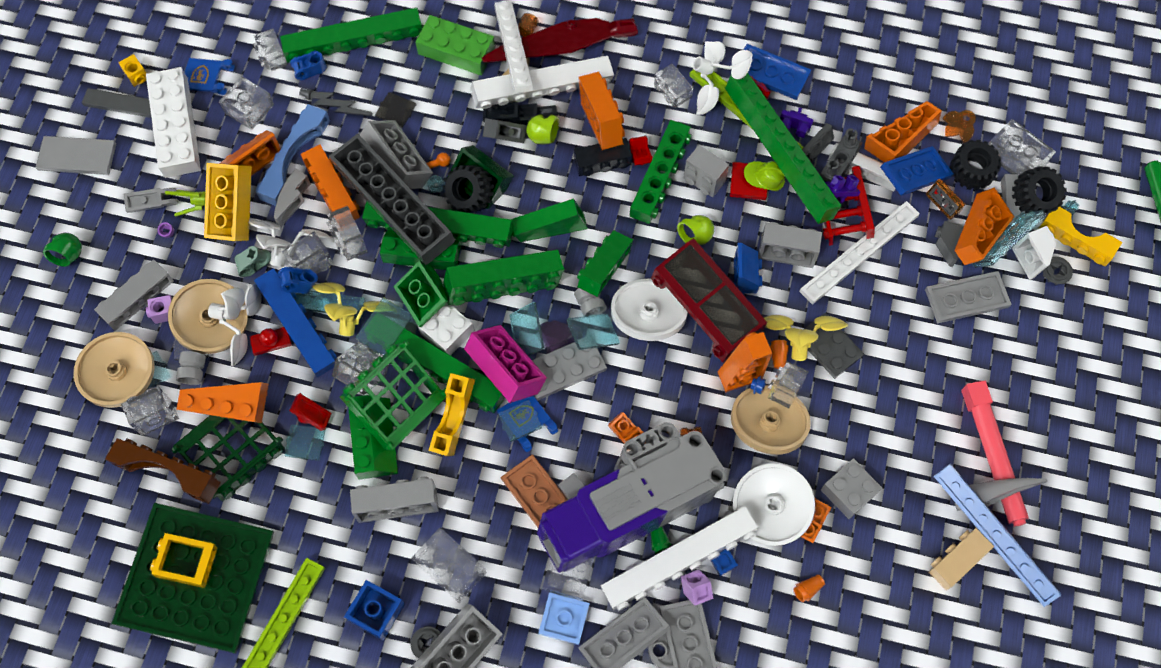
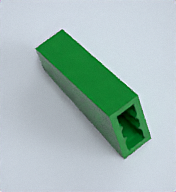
(550, 221)

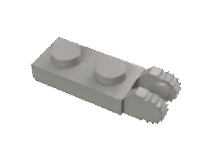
(147, 200)

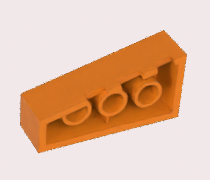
(983, 226)

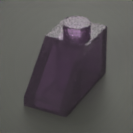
(555, 335)

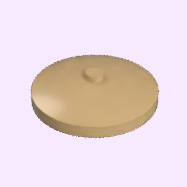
(190, 318)
(113, 369)
(768, 424)

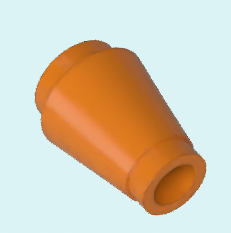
(779, 353)
(808, 588)

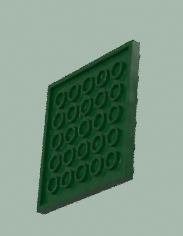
(186, 612)

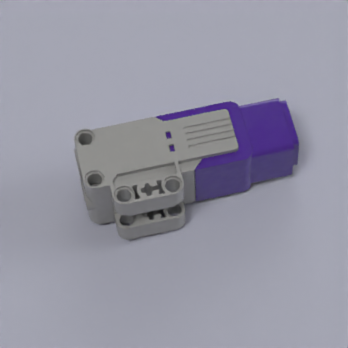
(652, 489)

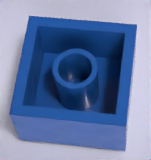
(374, 610)

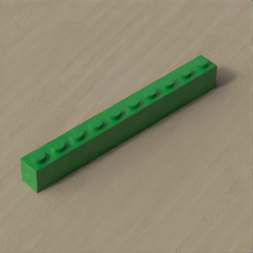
(783, 148)

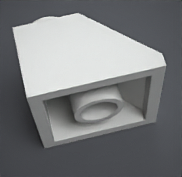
(1035, 251)

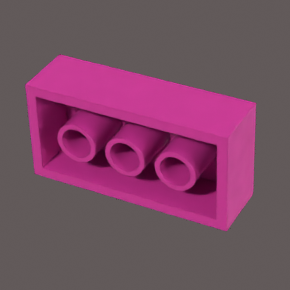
(505, 363)

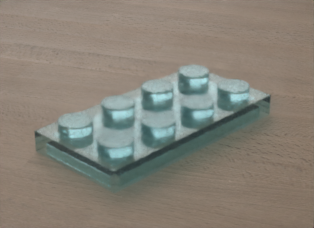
(1011, 236)

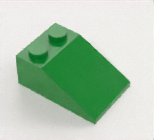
(421, 292)

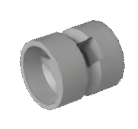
(589, 303)
(190, 370)

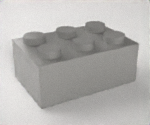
(789, 245)

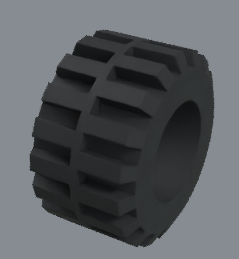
(983, 155)
(1051, 185)
(455, 188)

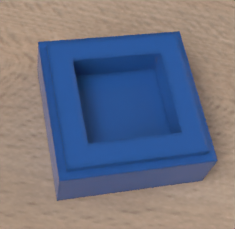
(724, 562)

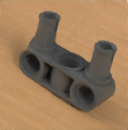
(846, 150)

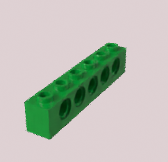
(674, 133)

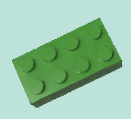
(454, 44)

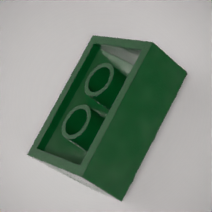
(501, 177)

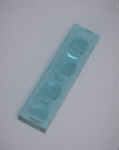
(315, 301)

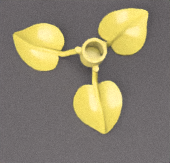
(345, 313)
(799, 338)

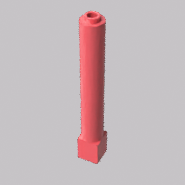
(979, 403)

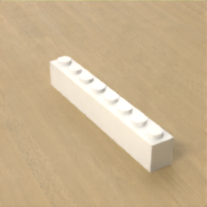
(544, 80)
(679, 558)

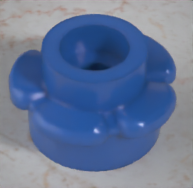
(758, 385)

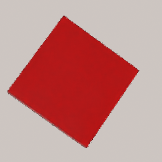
(741, 188)

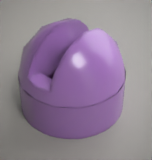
(167, 226)

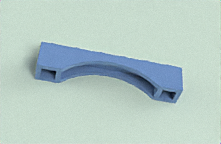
(309, 126)

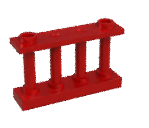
(861, 210)

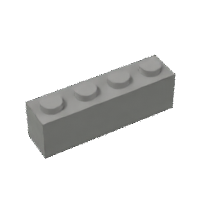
(133, 295)

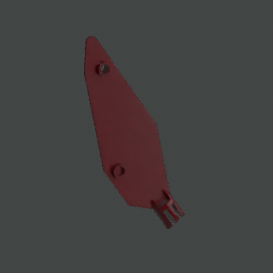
(568, 37)

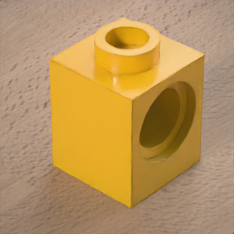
(133, 70)

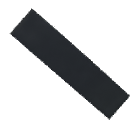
(518, 113)

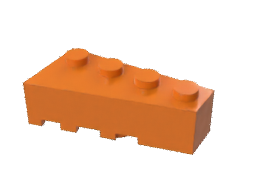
(904, 133)
(328, 181)
(746, 362)
(229, 401)

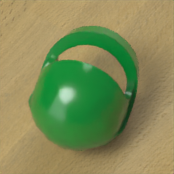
(65, 244)

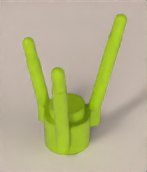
(196, 199)

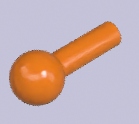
(442, 160)

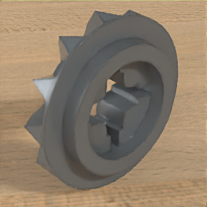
(1064, 274)
(426, 633)

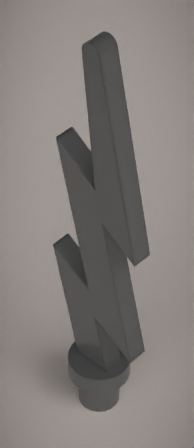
(344, 105)

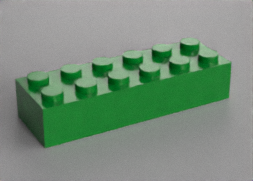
(502, 277)

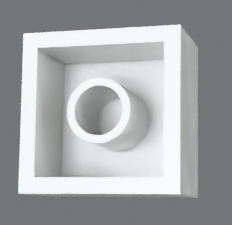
(447, 329)

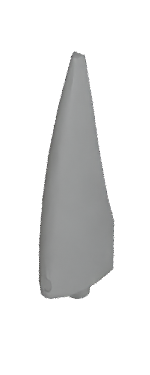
(996, 490)

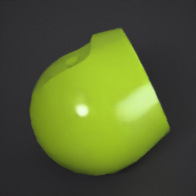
(543, 130)
(701, 227)

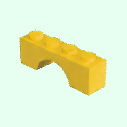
(1098, 248)
(457, 399)

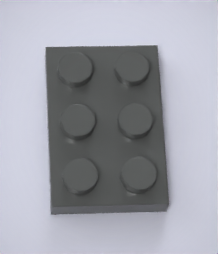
(834, 350)

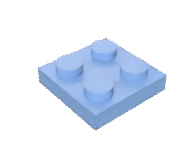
(564, 618)

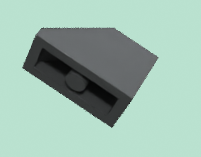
(504, 130)
(947, 239)

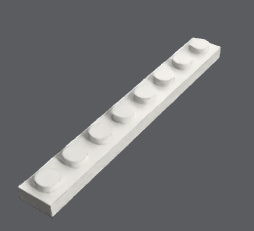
(513, 47)
(858, 253)

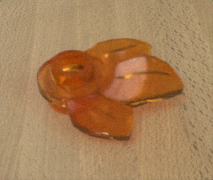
(958, 126)

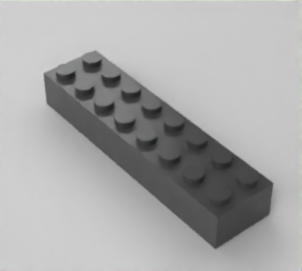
(392, 199)

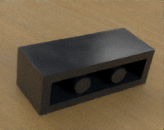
(594, 159)

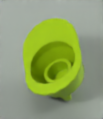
(764, 175)

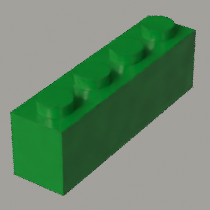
(604, 263)

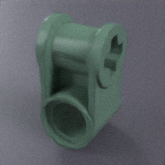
(251, 261)

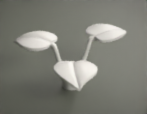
(714, 54)
(277, 244)
(233, 301)

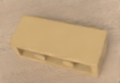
(960, 558)

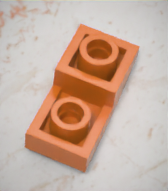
(624, 428)
(820, 515)

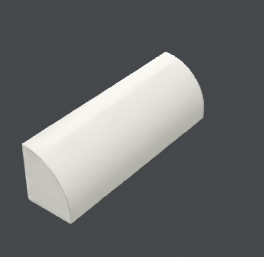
(869, 169)

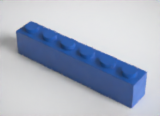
(296, 324)

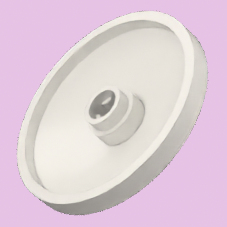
(647, 311)
(777, 501)

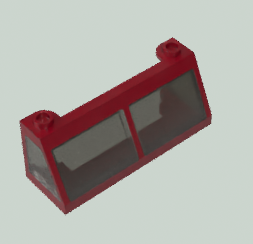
(709, 298)

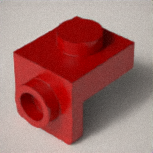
(640, 150)

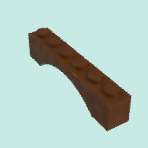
(193, 482)

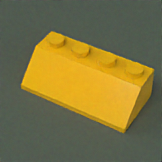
(227, 202)

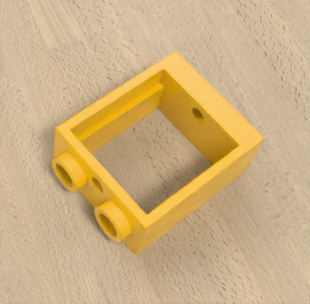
(204, 566)

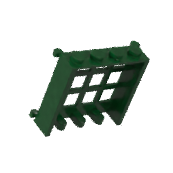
(244, 475)

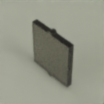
(395, 109)

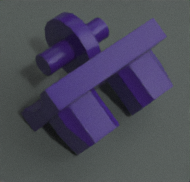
(797, 120)
(843, 187)

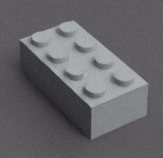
(397, 151)
(394, 500)
(461, 642)

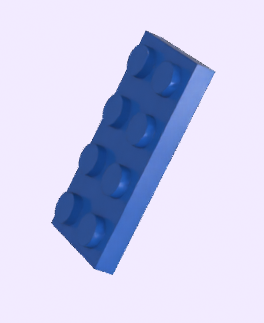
(777, 73)
(916, 170)

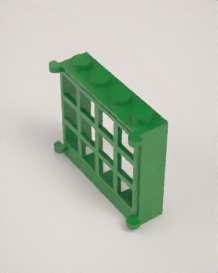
(415, 418)

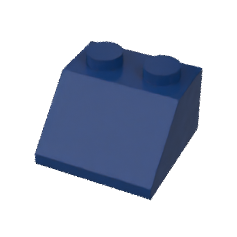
(747, 269)

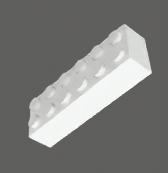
(173, 122)

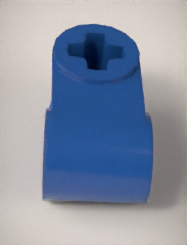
(309, 64)
(298, 281)

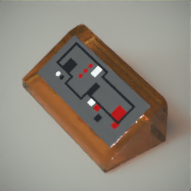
(945, 199)

